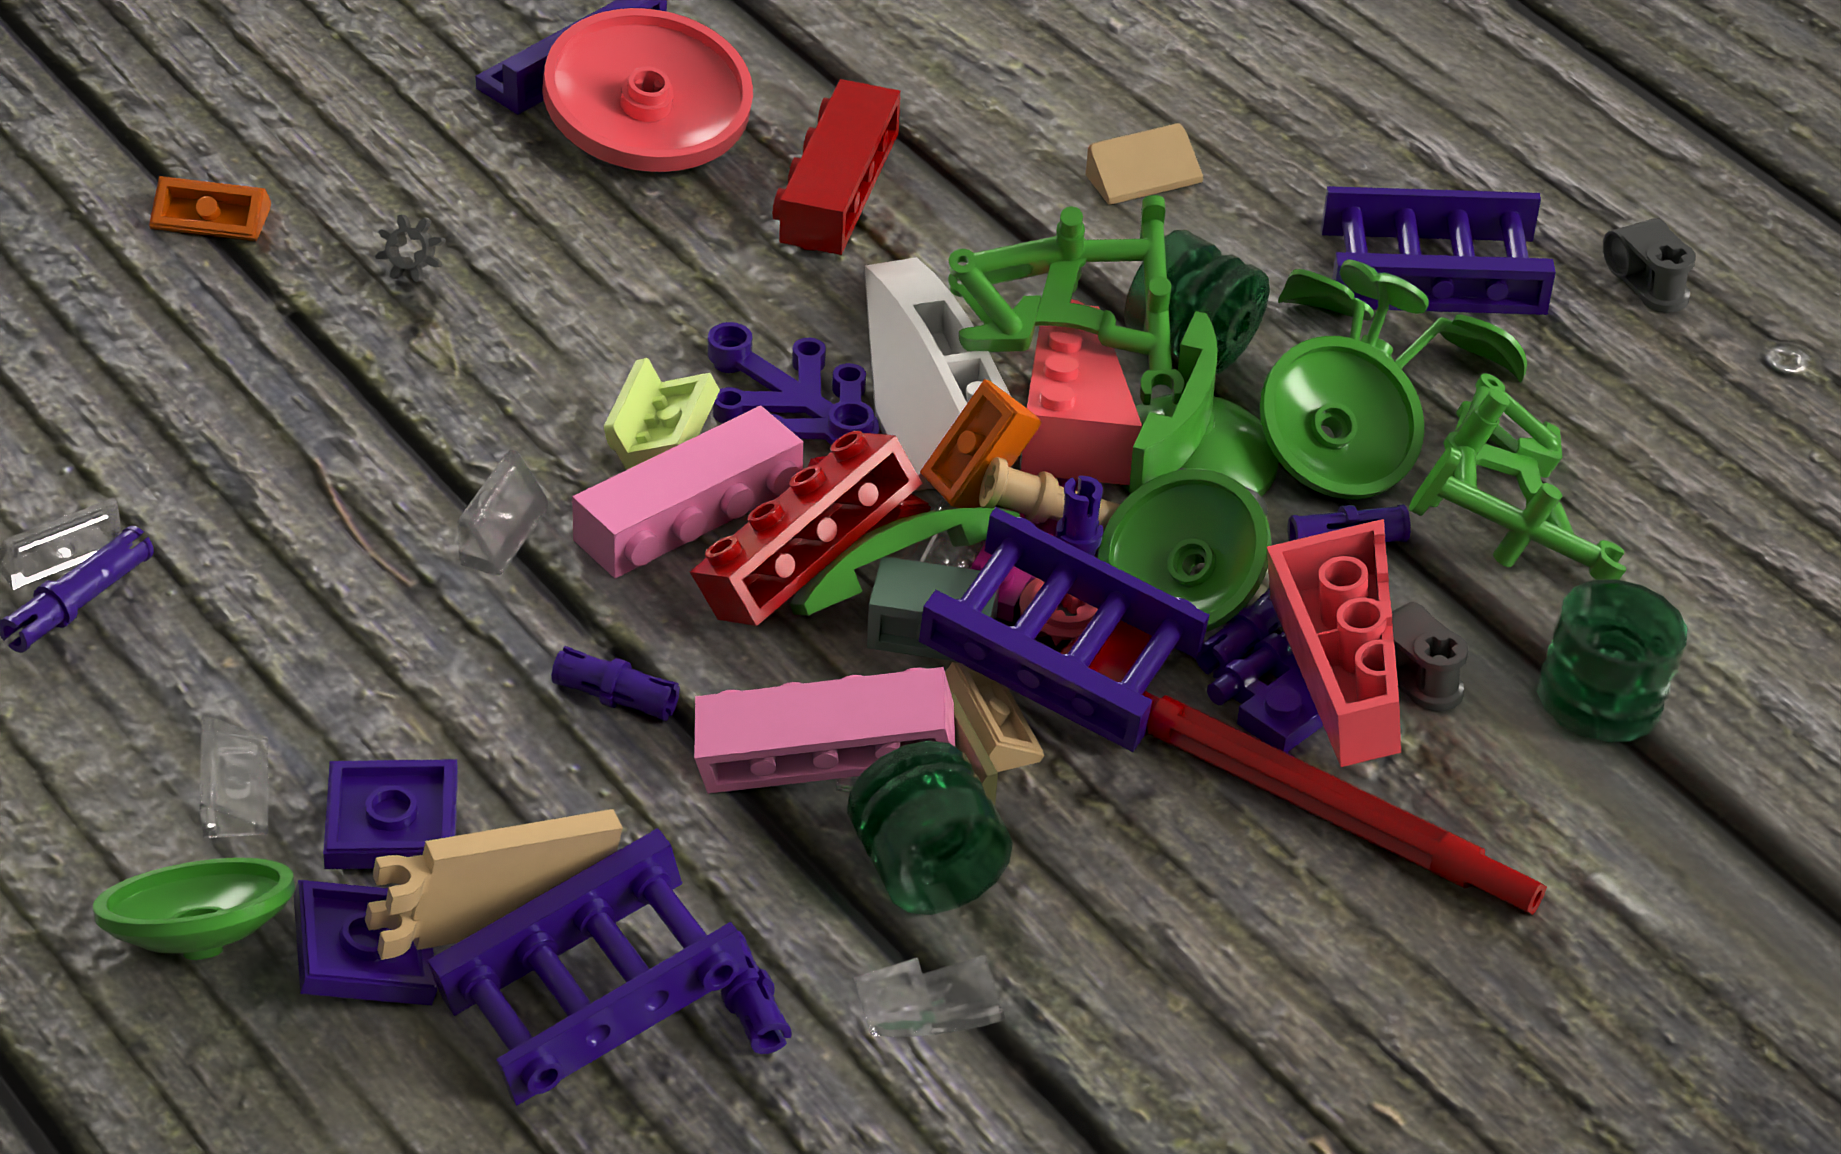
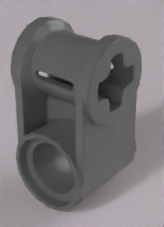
(1651, 263)
(1428, 658)

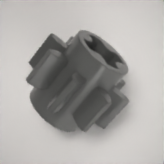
(398, 239)

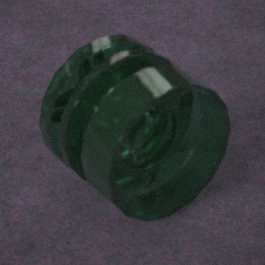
(1209, 283)
(1612, 660)
(929, 827)

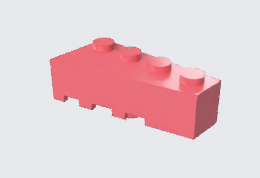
(1082, 409)
(1340, 629)

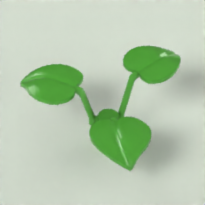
(1464, 331)

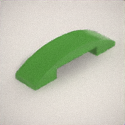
(1170, 441)
(839, 579)

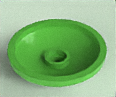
(1360, 399)
(1231, 444)
(1186, 522)
(195, 905)

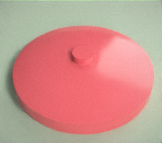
(647, 90)

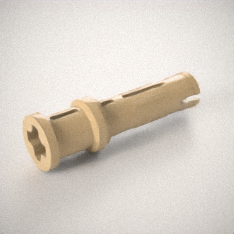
(1032, 495)

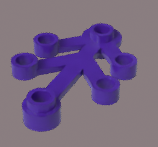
(732, 352)

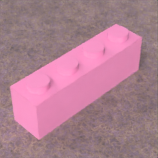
(686, 491)
(817, 727)

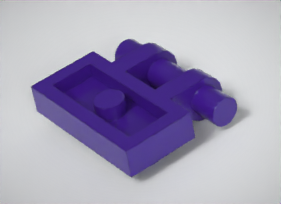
(1273, 713)

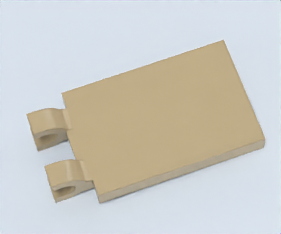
(482, 877)

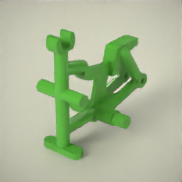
(1063, 260)
(1526, 459)

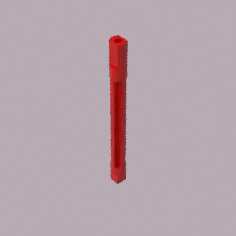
(1339, 802)

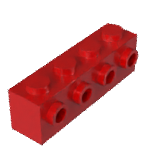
(837, 167)
(805, 527)

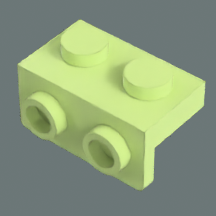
(657, 414)

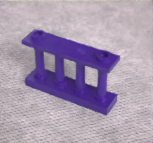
(1450, 282)
(1040, 673)
(560, 920)

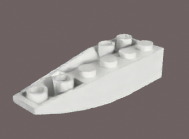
(917, 358)

